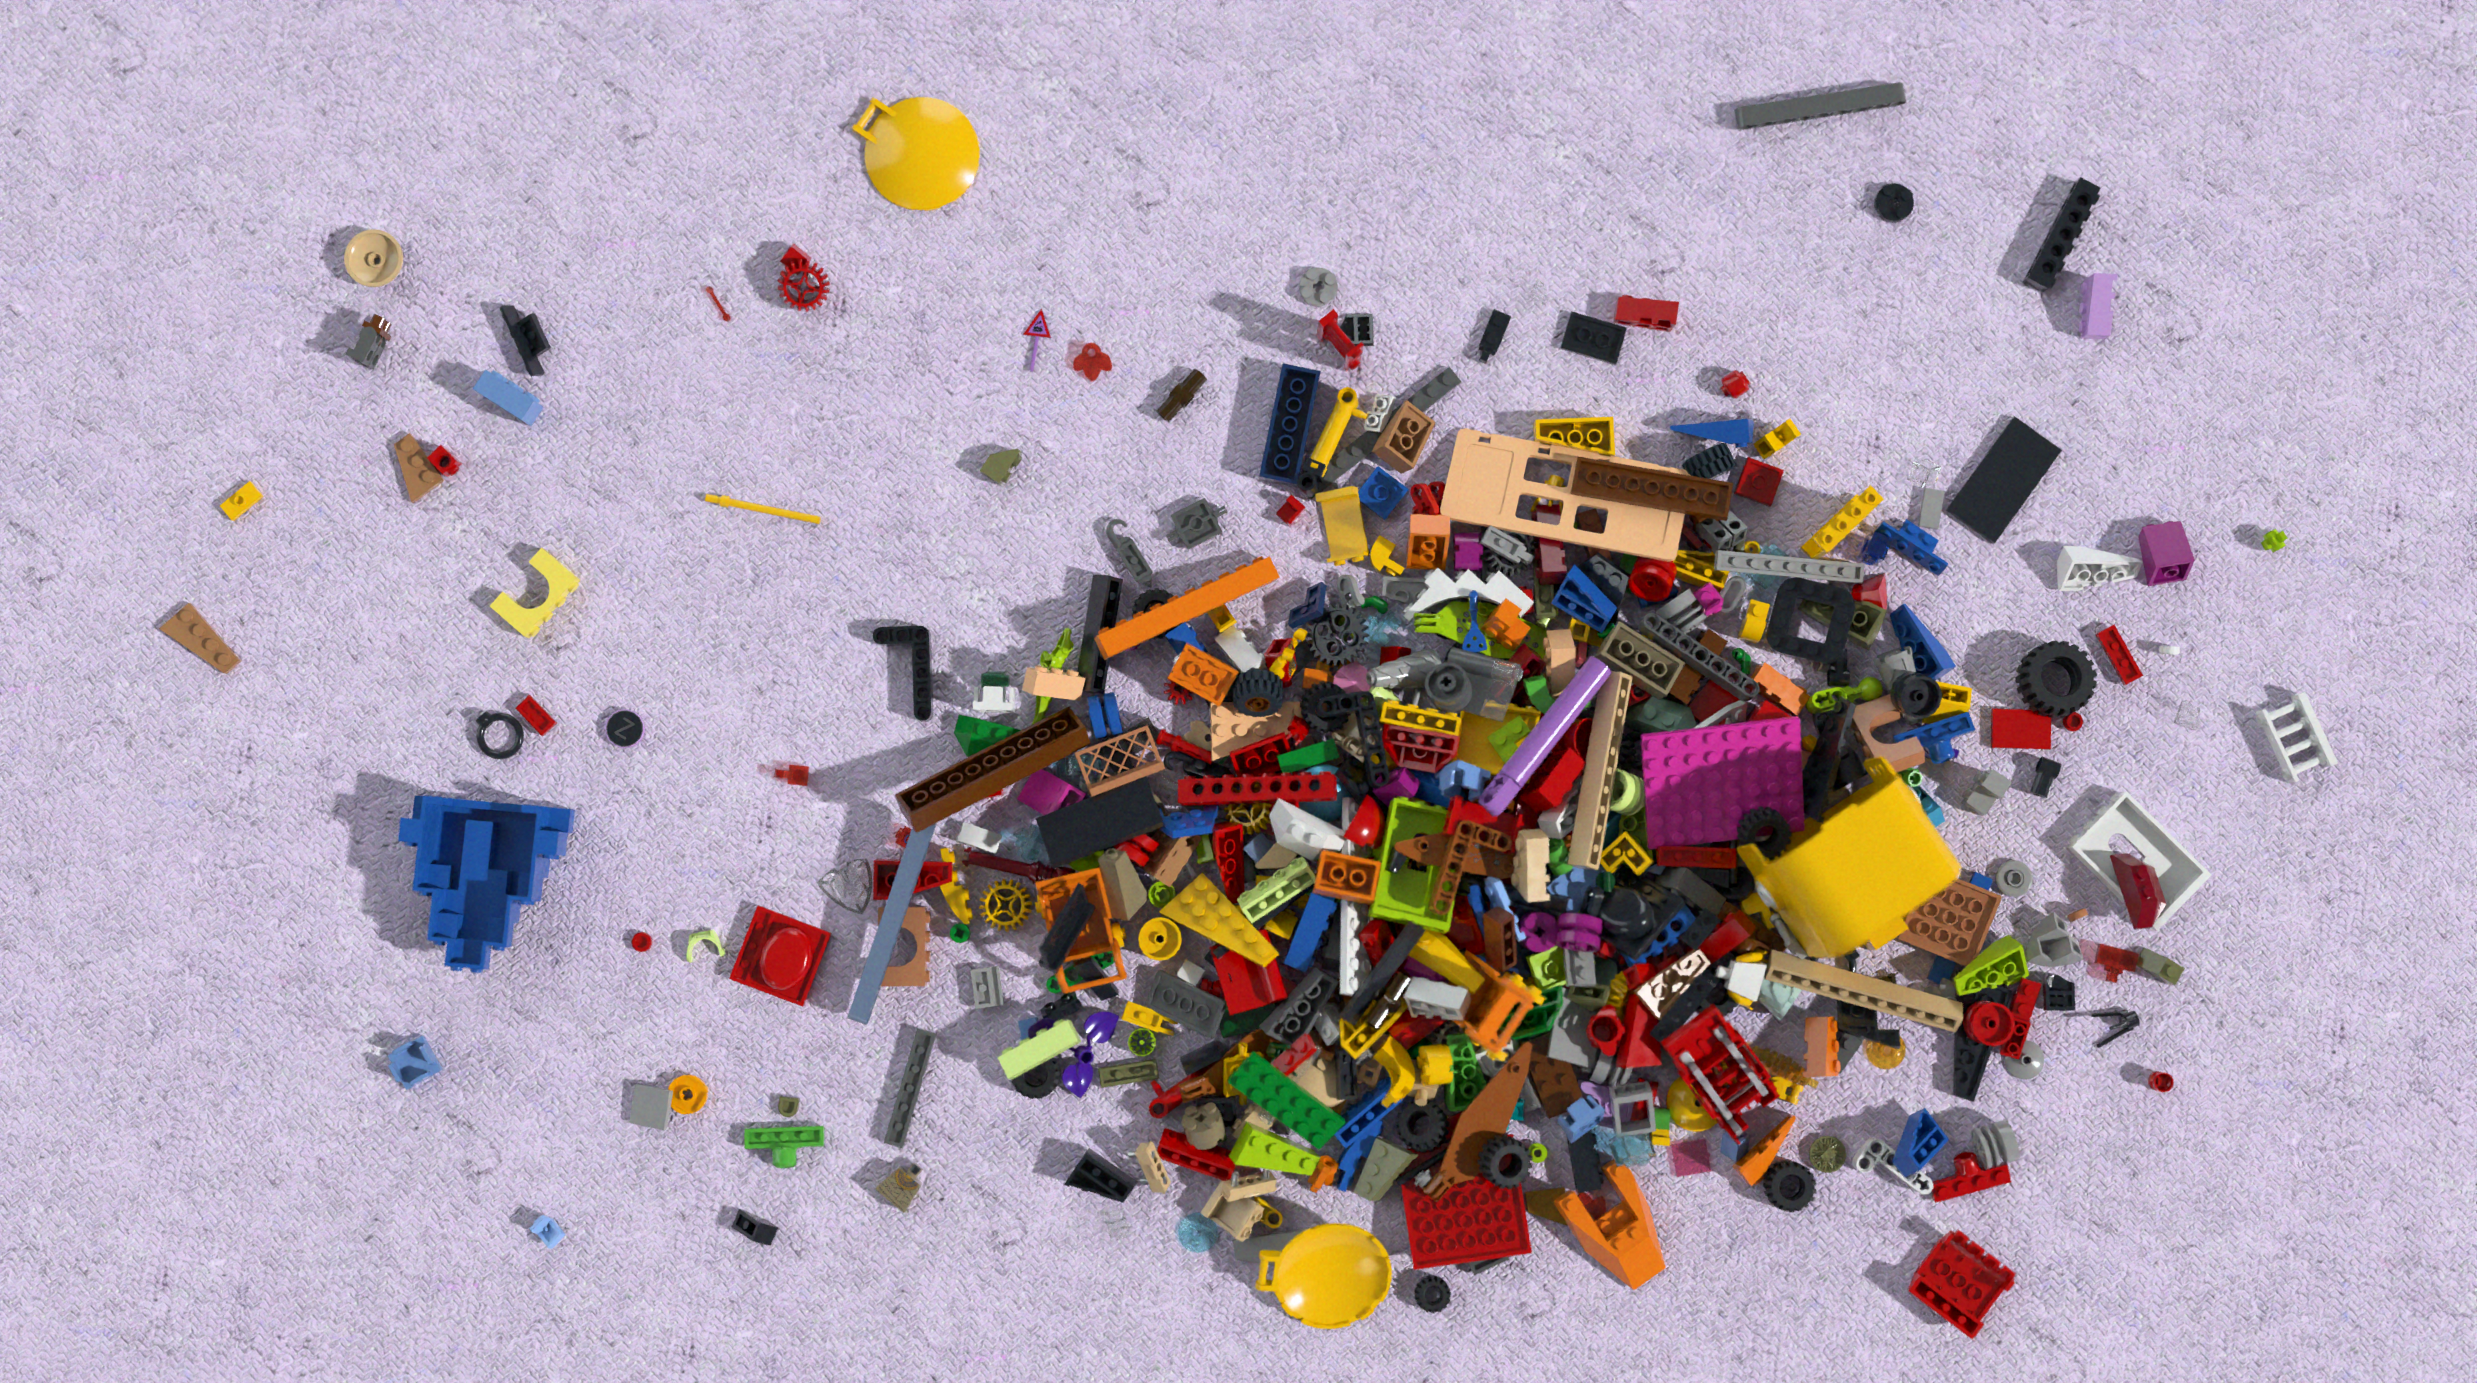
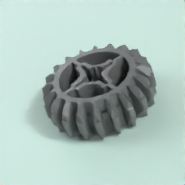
(1493, 556)

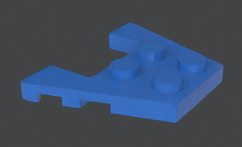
(1191, 823)

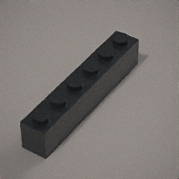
(1100, 614)

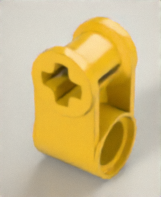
(1269, 1209)

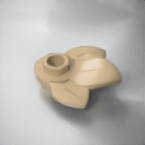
(1198, 734)

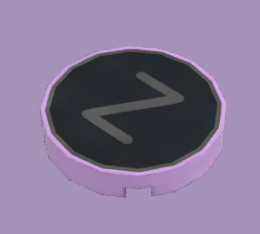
(625, 728)

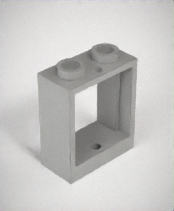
(1632, 1093)

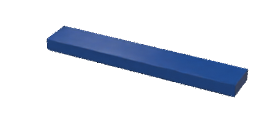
(1941, 966)

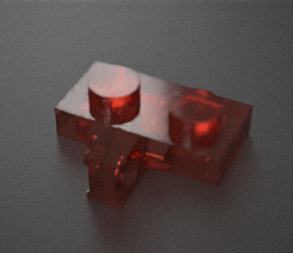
(2115, 961)

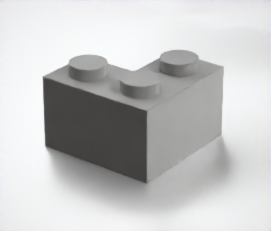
(1987, 788)

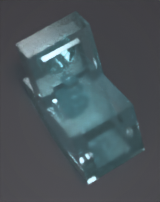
(1069, 766)

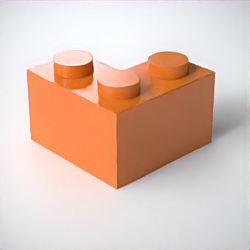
(1505, 625)

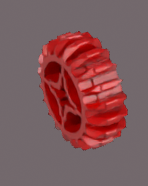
(800, 301)

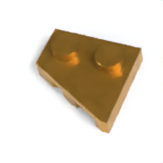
(1540, 1203)

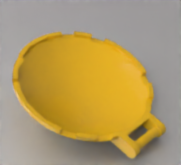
(919, 152)
(1328, 1275)

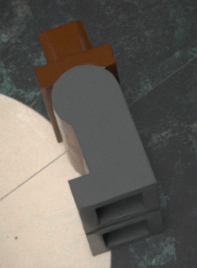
(371, 342)
(1720, 533)

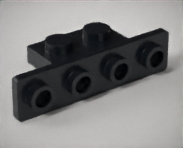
(528, 338)

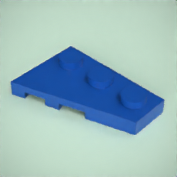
(1478, 905)

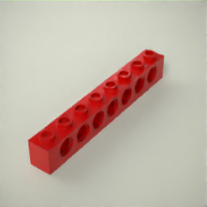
(1326, 791)

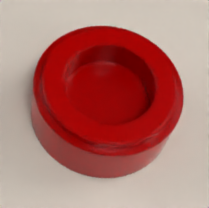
(641, 942)

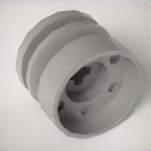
(1682, 612)
(1607, 1068)
(1995, 1144)

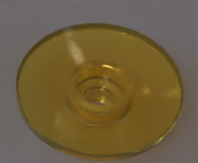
(1880, 1059)

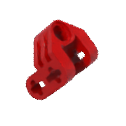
(1428, 501)

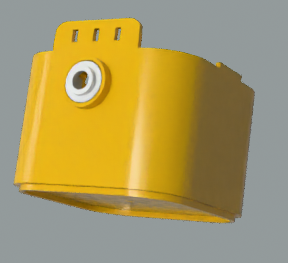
(1857, 869)

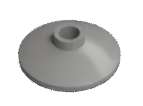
(2032, 1068)

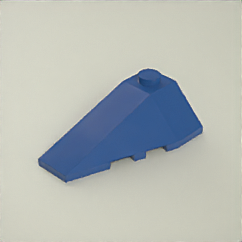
(1731, 432)

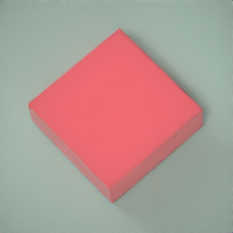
(1580, 654)

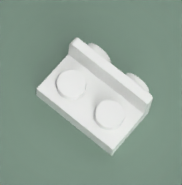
(1328, 1023)

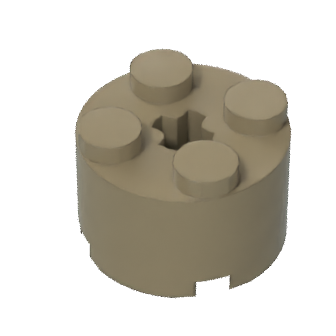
(1203, 1125)

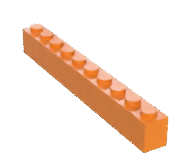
(1187, 607)

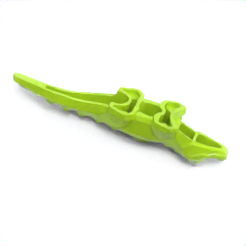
(1048, 660)

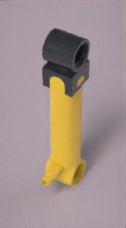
(1316, 466)

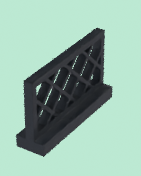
(1065, 930)

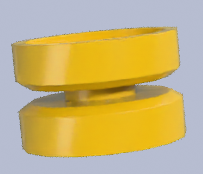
(1170, 944)

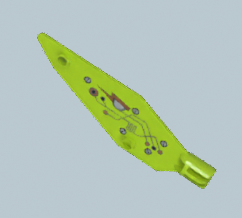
(1455, 622)

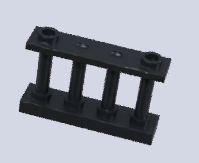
(1685, 1005)

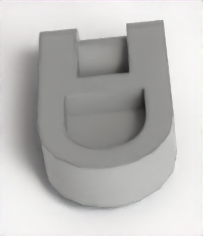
(1347, 585)

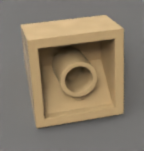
(1276, 858)

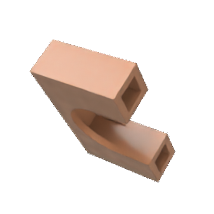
(1875, 714)
(915, 972)

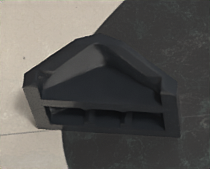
(1359, 328)
(2058, 994)

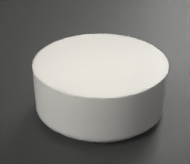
(2169, 650)

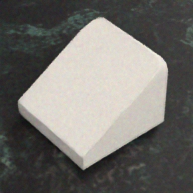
(1191, 973)

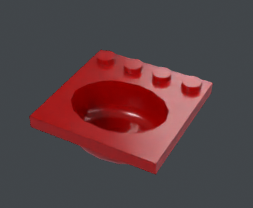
(780, 955)

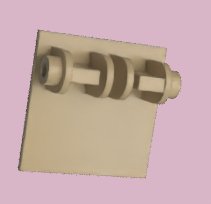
(1349, 737)

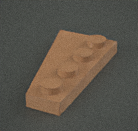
(198, 636)
(1667, 986)

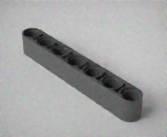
(1708, 657)

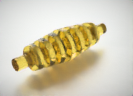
(1784, 1066)

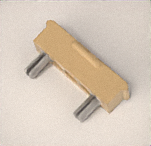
(1152, 1167)
(1248, 1186)

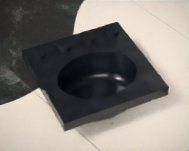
(1635, 912)

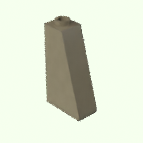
(1121, 884)

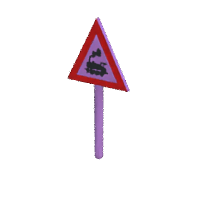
(1038, 329)

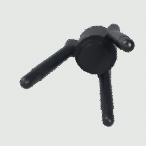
(2127, 1021)

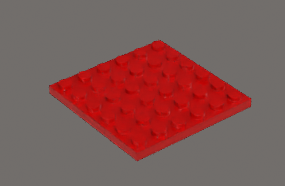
(1467, 1223)

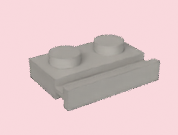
(1579, 968)
(987, 987)

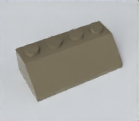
(1637, 656)

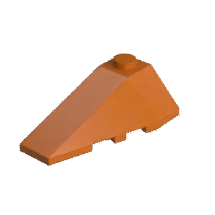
(1759, 1158)

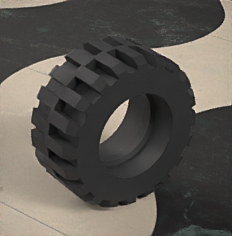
(2075, 664)

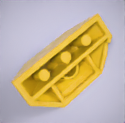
(1361, 1036)

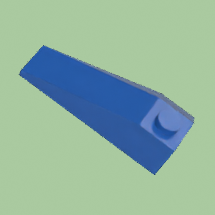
(1928, 654)

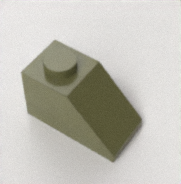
(2159, 966)

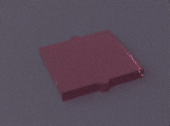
(1690, 1157)

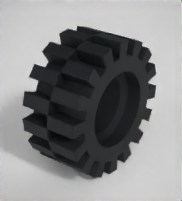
(1423, 1285)

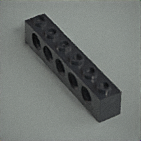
(2089, 194)

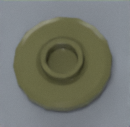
(1827, 1154)

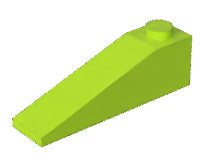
(1997, 965)

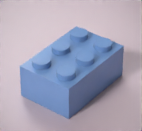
(509, 396)
(1573, 885)

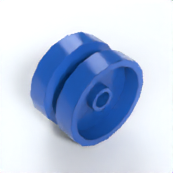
(1103, 715)

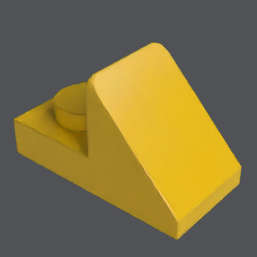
(1222, 618)

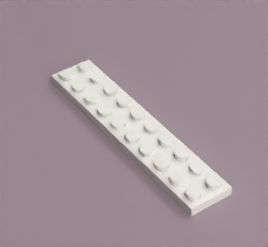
(1354, 916)

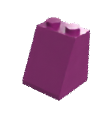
(2165, 553)

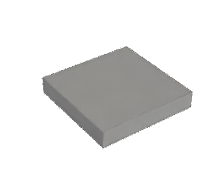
(651, 1106)

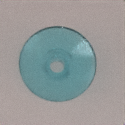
(1194, 1222)

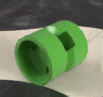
(1558, 857)

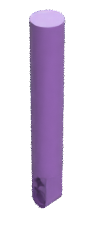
(1544, 736)

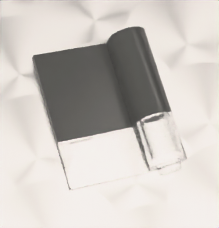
(1491, 682)

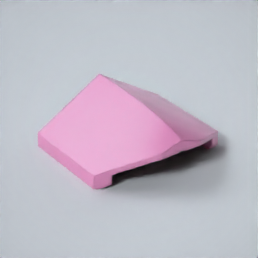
(1352, 678)

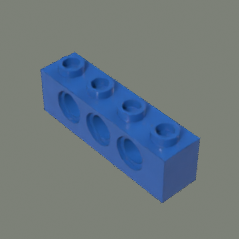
(1683, 918)

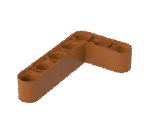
(1450, 855)

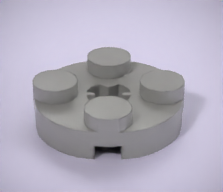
(1322, 297)

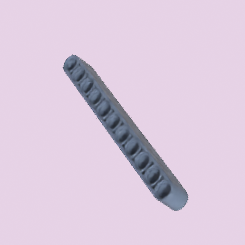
(890, 925)

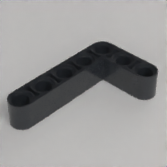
(917, 664)
(1364, 730)

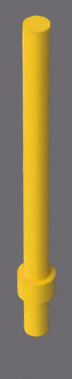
(726, 501)

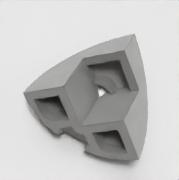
(2052, 944)

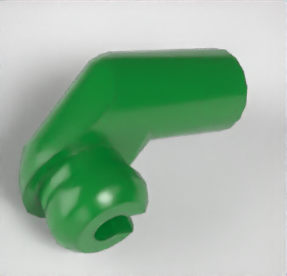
(1375, 601)
(1743, 658)

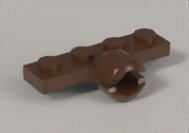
(1761, 936)

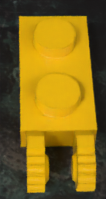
(1146, 1018)

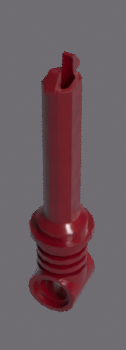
(1035, 871)

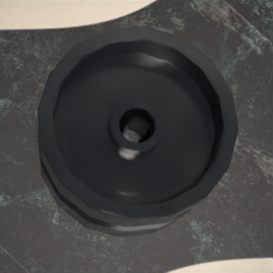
(1916, 695)

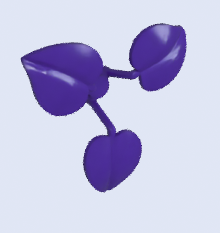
(1100, 1029)

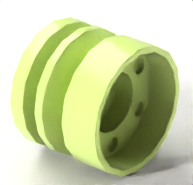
(1627, 793)

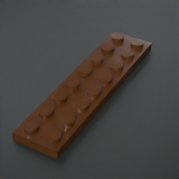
(1652, 488)

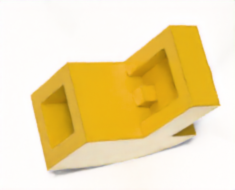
(1777, 439)
(1380, 557)
(1754, 622)
(1755, 904)

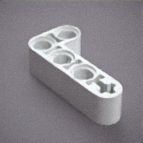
(1881, 1157)

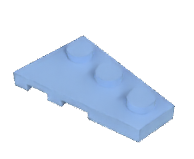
(1498, 897)

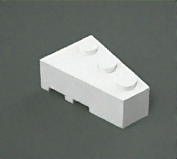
(1240, 652)

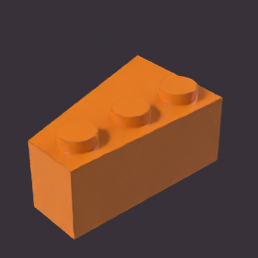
(1780, 689)

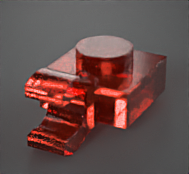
(796, 775)

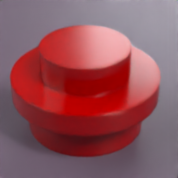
(2073, 721)

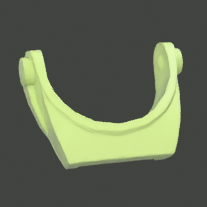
(709, 935)

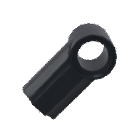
(1838, 674)
(2046, 771)

